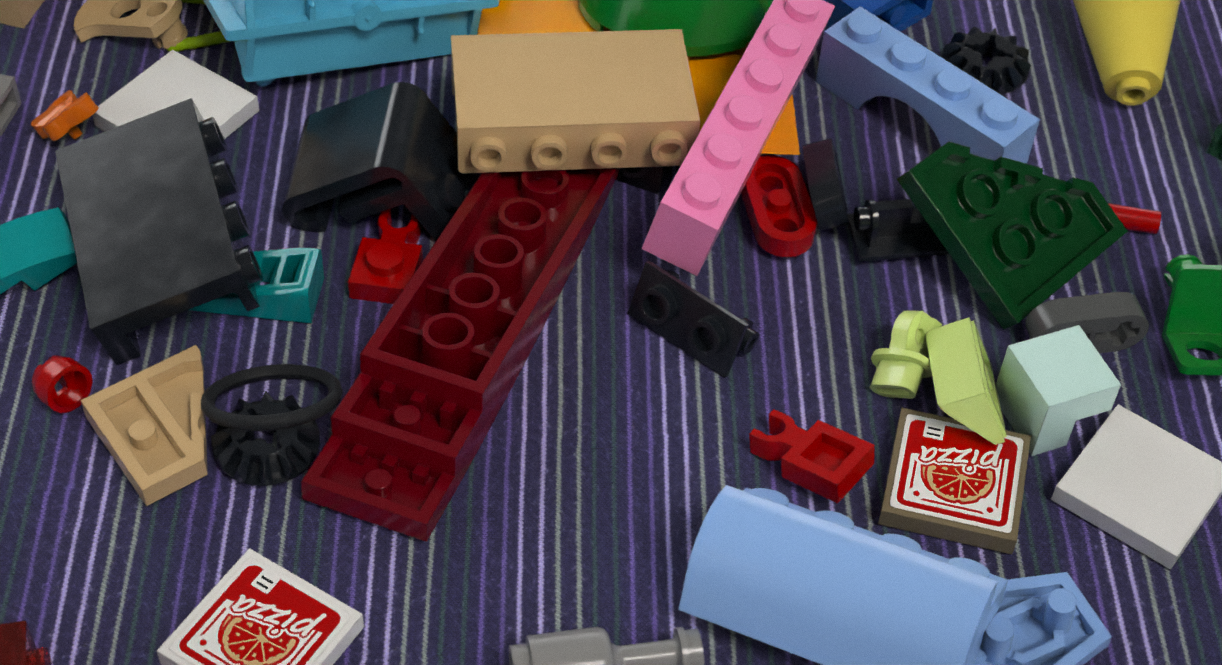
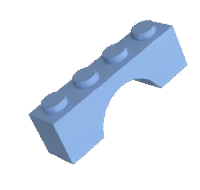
(872, 59)

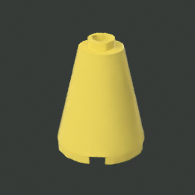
(1129, 44)

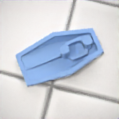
(1043, 624)

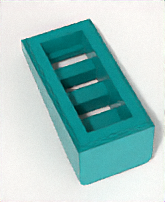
(292, 291)

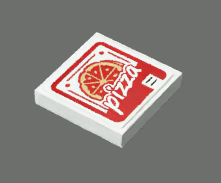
(263, 619)

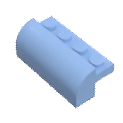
(833, 587)

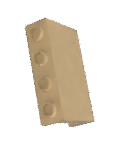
(572, 100)

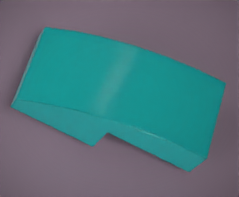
(35, 249)

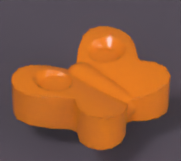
(64, 116)

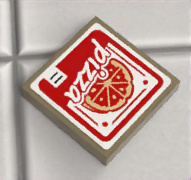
(955, 482)

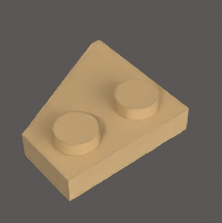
(155, 425)

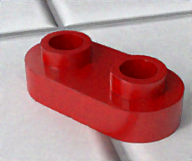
(779, 207)

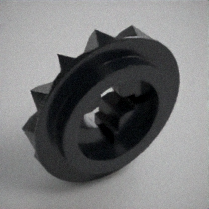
(1009, 62)
(254, 459)

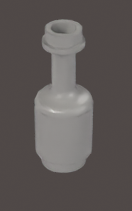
(594, 647)

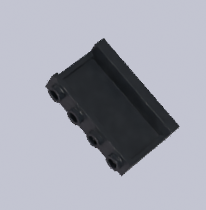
(154, 223)

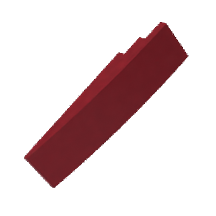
(454, 348)

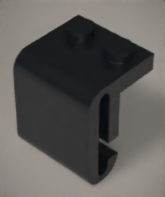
(377, 155)

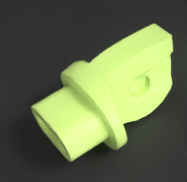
(906, 359)

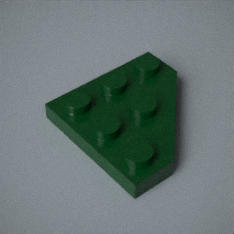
(1010, 225)

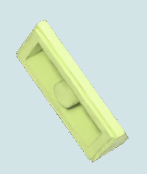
(965, 379)

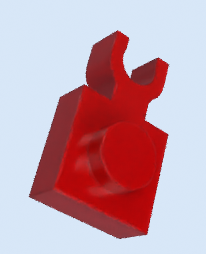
(386, 263)
(816, 459)

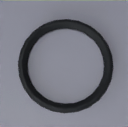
(273, 421)

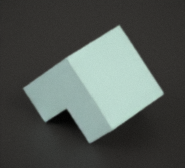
(1052, 385)

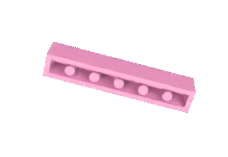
(736, 133)

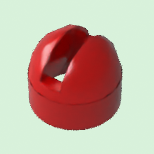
(70, 374)

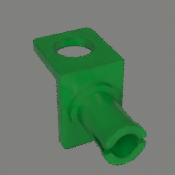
(1194, 314)

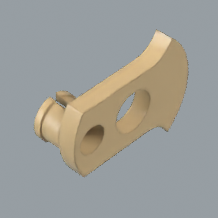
(152, 20)

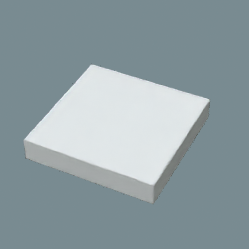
(171, 82)
(1142, 486)

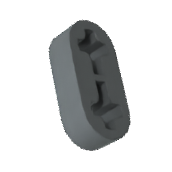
(1108, 319)

